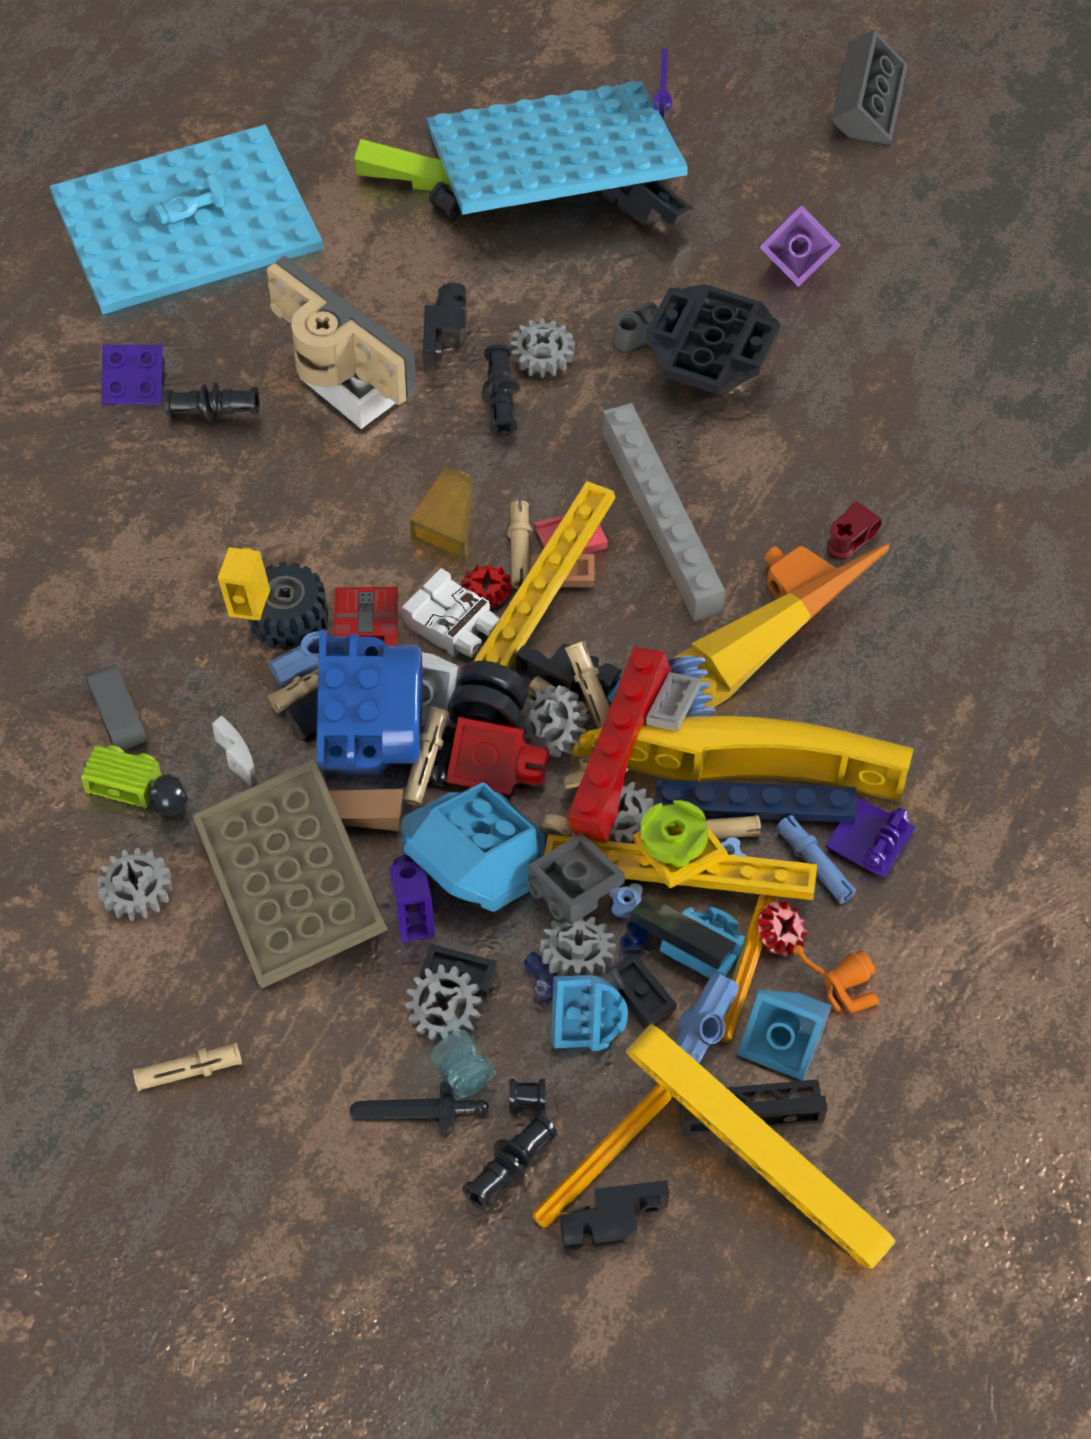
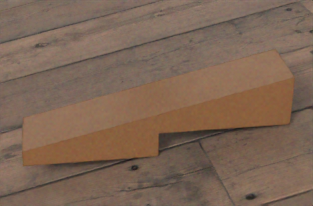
(369, 807)

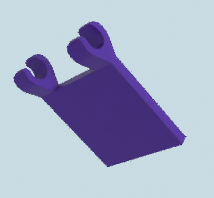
(663, 96)

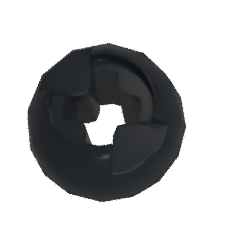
(168, 795)

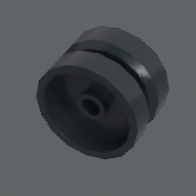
(488, 694)

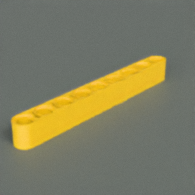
(761, 1147)

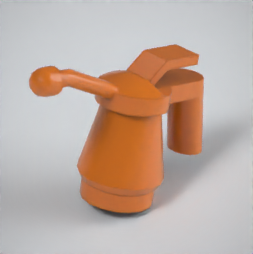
(851, 971)

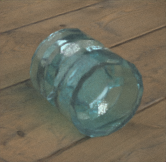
(459, 1060)

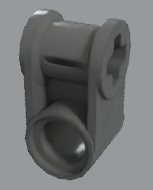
(632, 327)

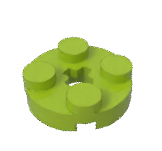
(674, 849)

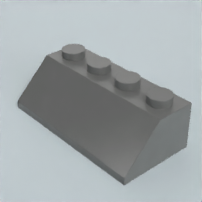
(869, 89)

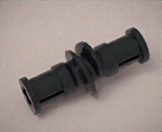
(499, 389)
(212, 401)
(509, 1160)

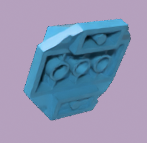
(474, 845)

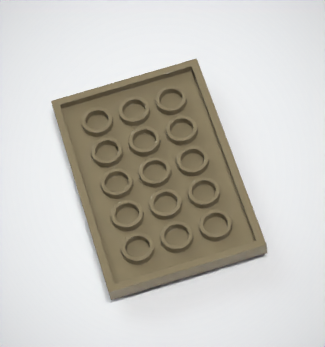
(289, 873)

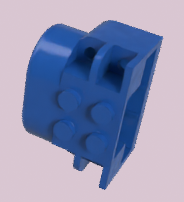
(367, 705)

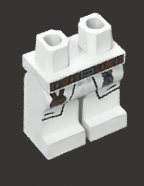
(449, 615)

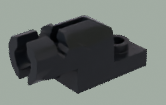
(648, 202)
(444, 323)
(559, 670)
(613, 1215)

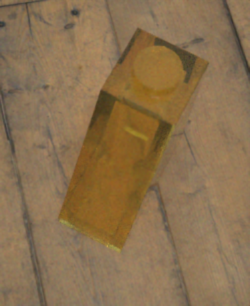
(446, 515)

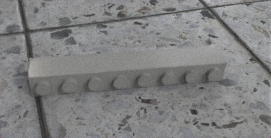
(663, 512)

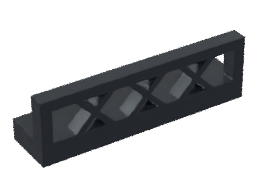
(775, 1113)

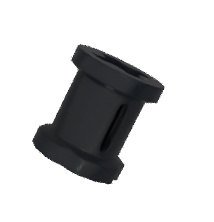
(445, 199)
(526, 1094)

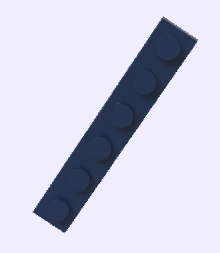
(764, 800)

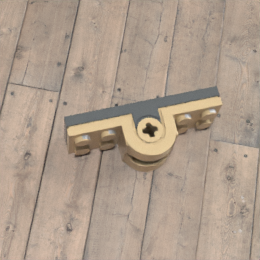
(336, 338)

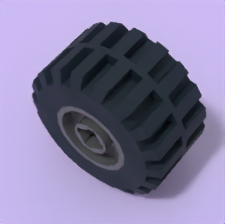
(293, 606)

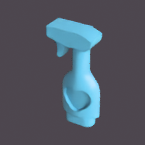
(185, 206)

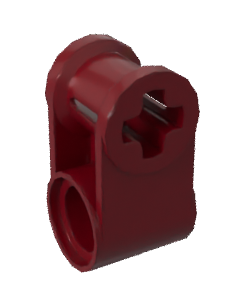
(852, 531)

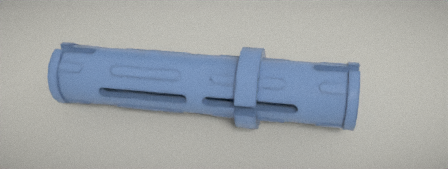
(807, 849)

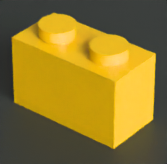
(244, 583)

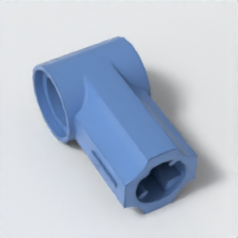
(297, 661)

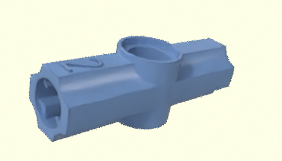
(705, 1021)

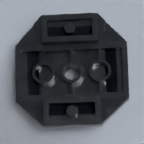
(711, 337)

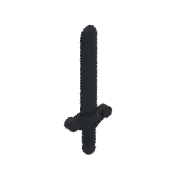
(444, 1107)

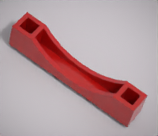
(601, 785)

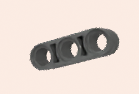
(116, 708)

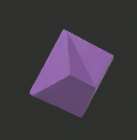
(799, 245)

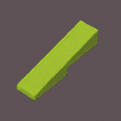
(393, 163)

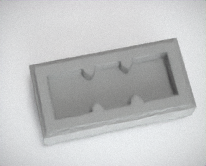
(673, 701)

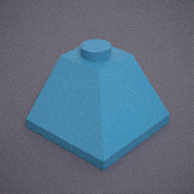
(784, 1031)

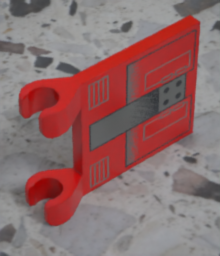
(367, 612)

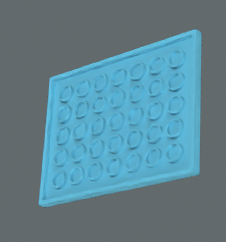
(554, 147)
(139, 259)

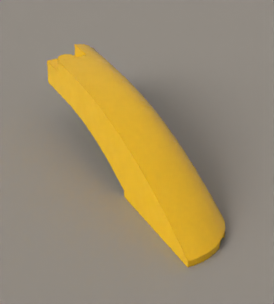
(766, 749)

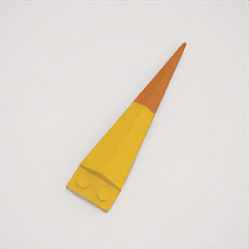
(747, 643)

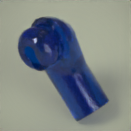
(635, 940)
(544, 979)

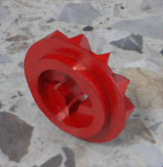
(498, 590)
(770, 928)

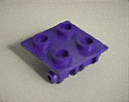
(132, 374)
(874, 837)

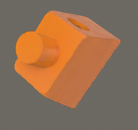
(793, 570)

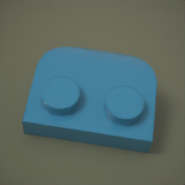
(719, 922)
(586, 1012)

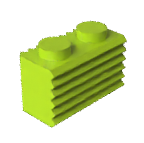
(120, 775)

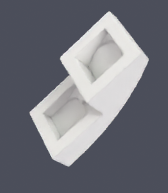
(237, 752)

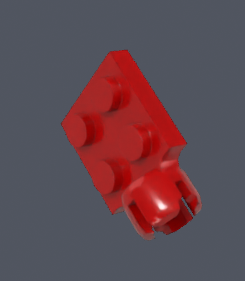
(494, 756)

